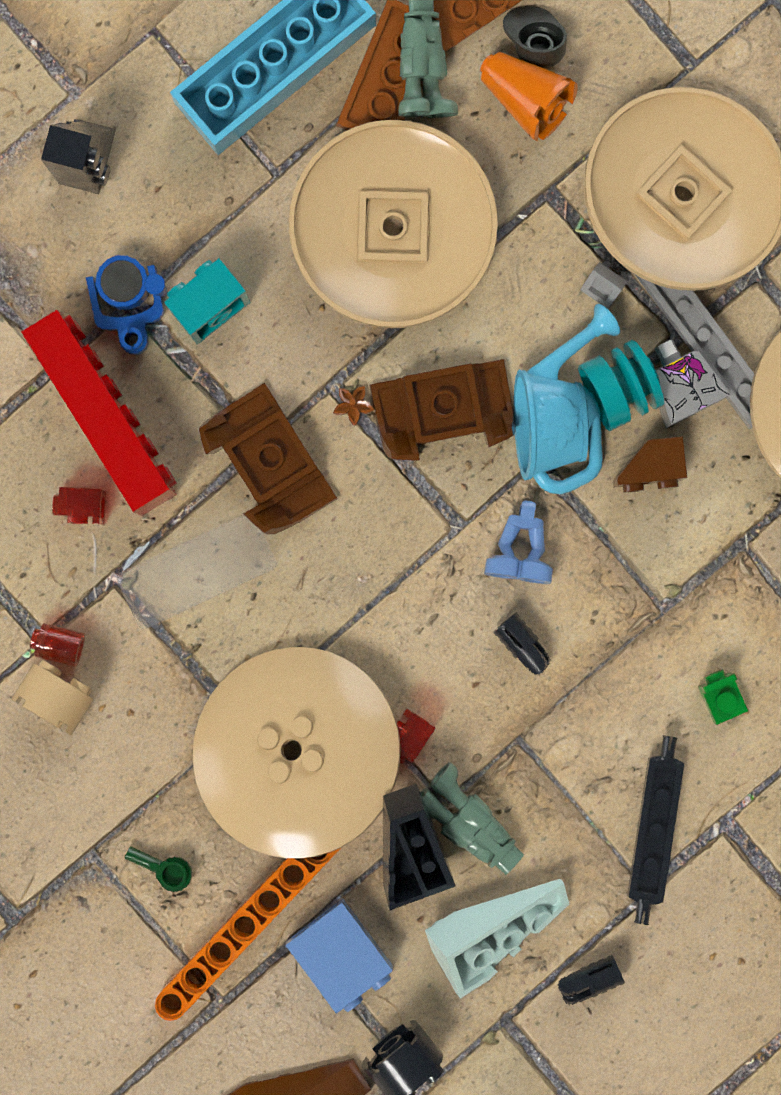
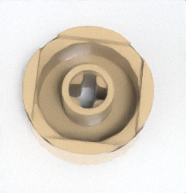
(52, 697)

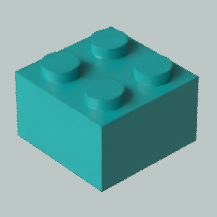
(207, 300)

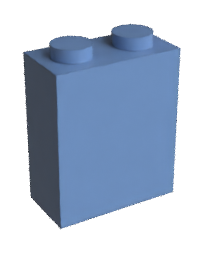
(340, 957)

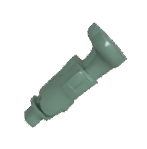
(423, 60)
(473, 823)

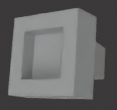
(604, 284)

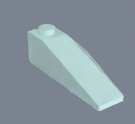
(480, 936)

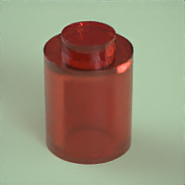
(57, 644)

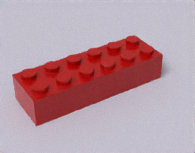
(98, 412)

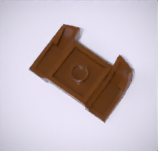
(443, 407)
(268, 460)

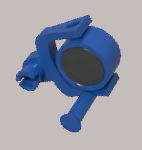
(126, 286)

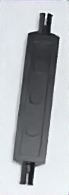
(655, 830)

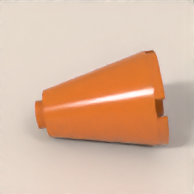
(528, 92)

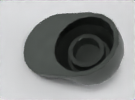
(536, 35)

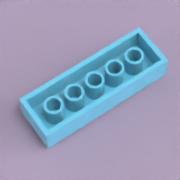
(268, 65)

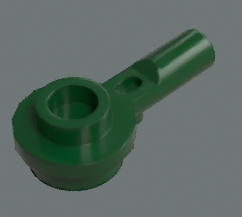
(173, 873)

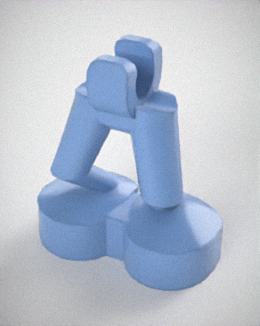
(509, 566)

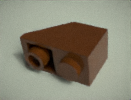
(655, 462)

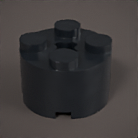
(404, 1061)

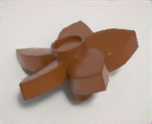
(353, 404)

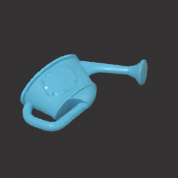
(560, 418)

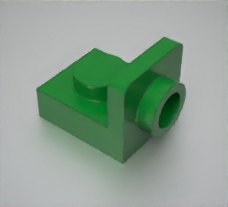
(722, 696)

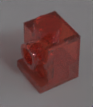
(80, 504)
(413, 735)

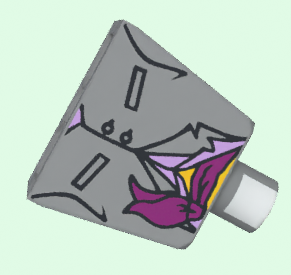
(686, 384)

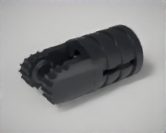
(523, 644)
(591, 981)

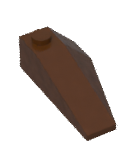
(328, 1079)

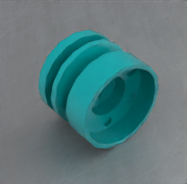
(626, 383)

